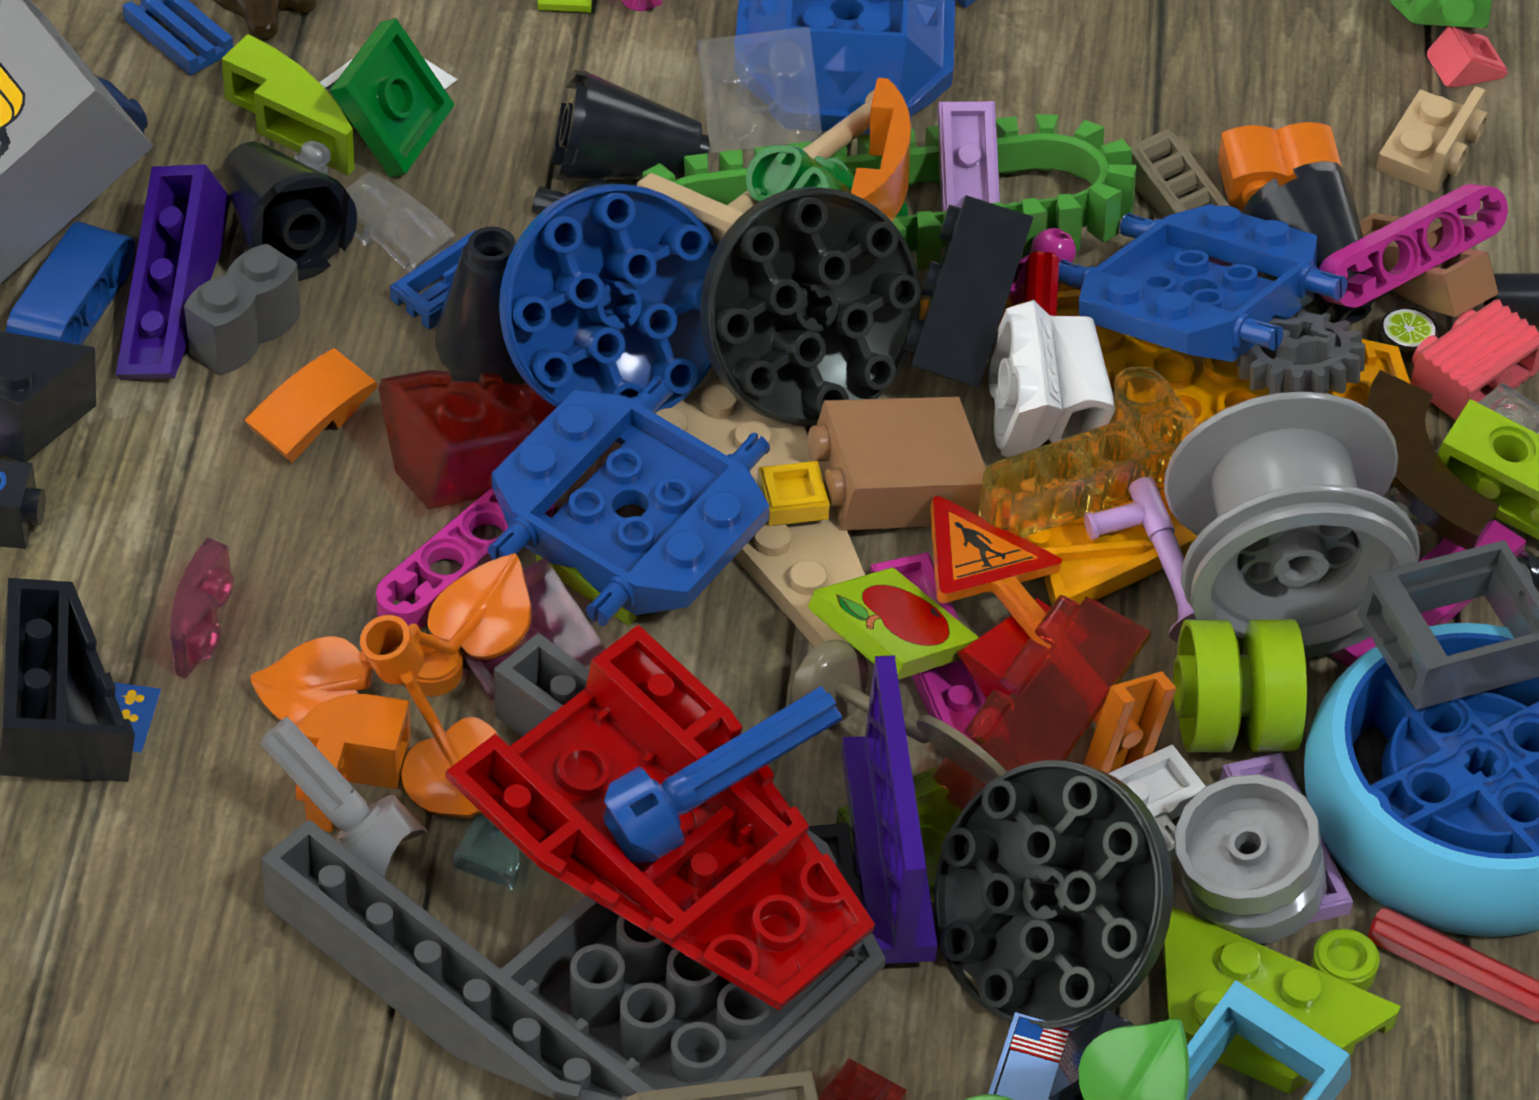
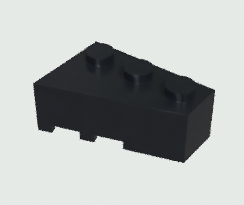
(967, 289)
(42, 391)

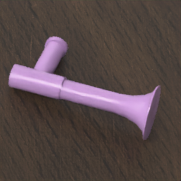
(1152, 513)

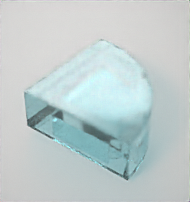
(488, 853)

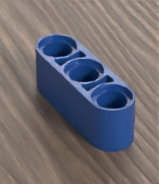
(74, 285)

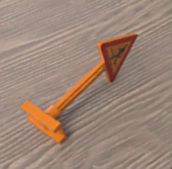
(980, 559)

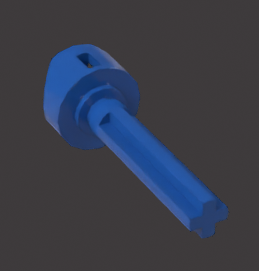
(646, 814)

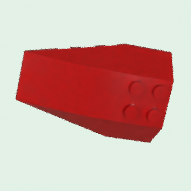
(747, 883)

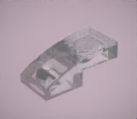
(397, 222)

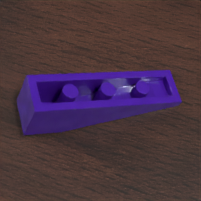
(174, 257)

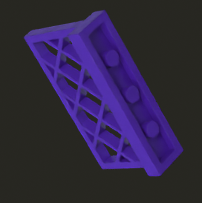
(888, 826)

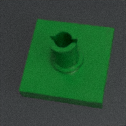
(392, 97)

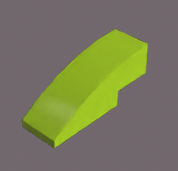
(286, 101)

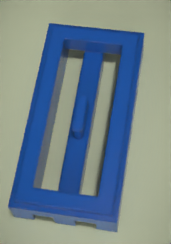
(186, 25)
(430, 302)

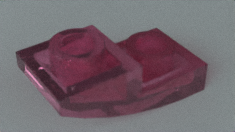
(194, 617)

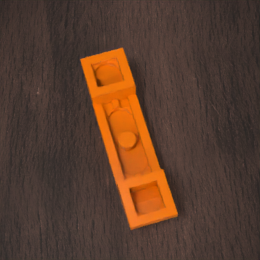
(891, 139)

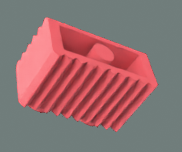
(1476, 357)

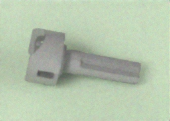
(366, 830)

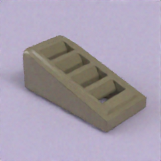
(1164, 157)

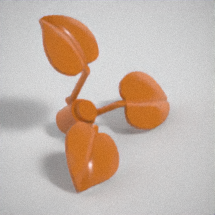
(480, 612)

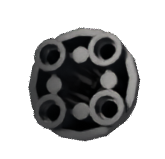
(469, 324)

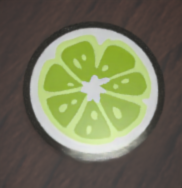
(1406, 329)

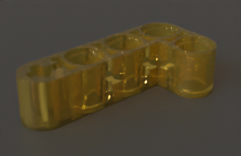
(1093, 467)

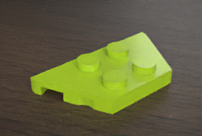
(1206, 961)

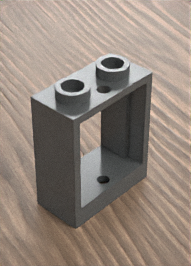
(1424, 671)

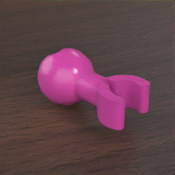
(1048, 240)

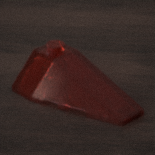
(455, 432)

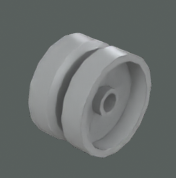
(1251, 857)

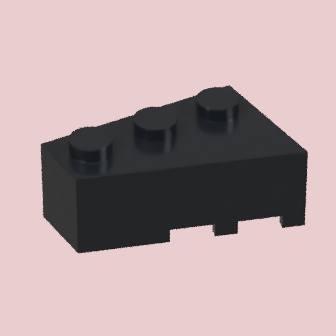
(54, 692)

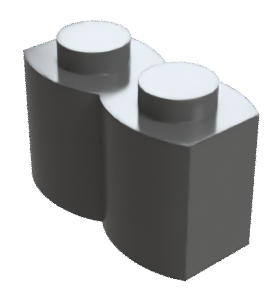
(242, 309)

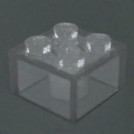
(760, 89)

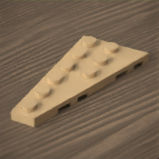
(782, 558)

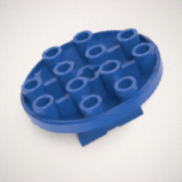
(608, 295)

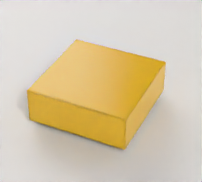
(794, 493)

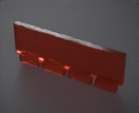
(1054, 691)

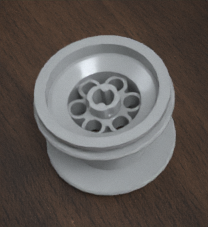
(1289, 514)

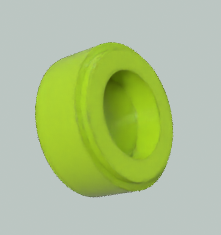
(1347, 957)

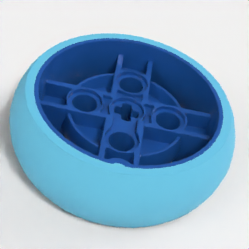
(1457, 800)

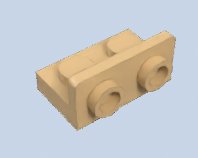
(1433, 139)

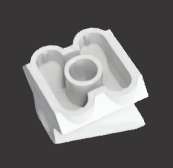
(1046, 379)

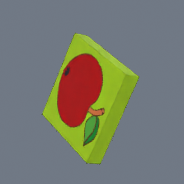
(892, 617)

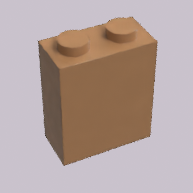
(892, 458)

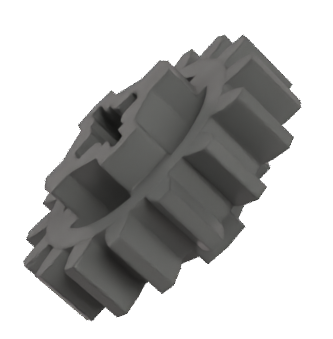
(1310, 358)

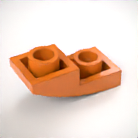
(309, 401)

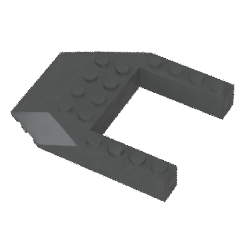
(584, 1005)

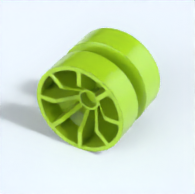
(1256, 685)

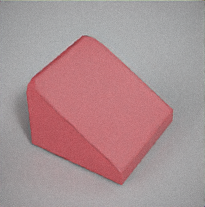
(1465, 58)

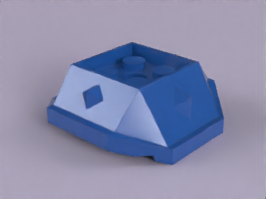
(865, 42)

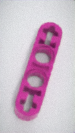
(1411, 239)
(451, 542)

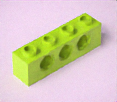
(1497, 462)

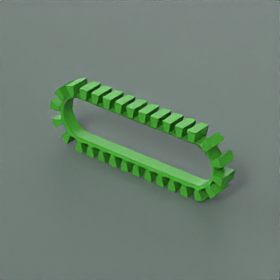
(1084, 156)

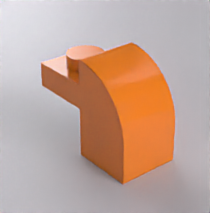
(362, 739)

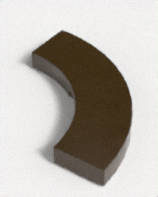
(1421, 476)

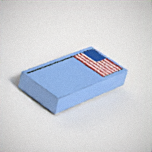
(1029, 1060)

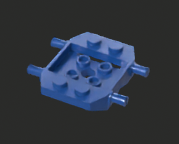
(1177, 299)
(694, 499)

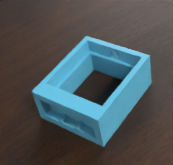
(1275, 1033)

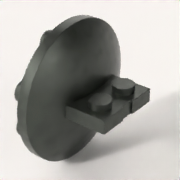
(808, 303)
(1053, 893)

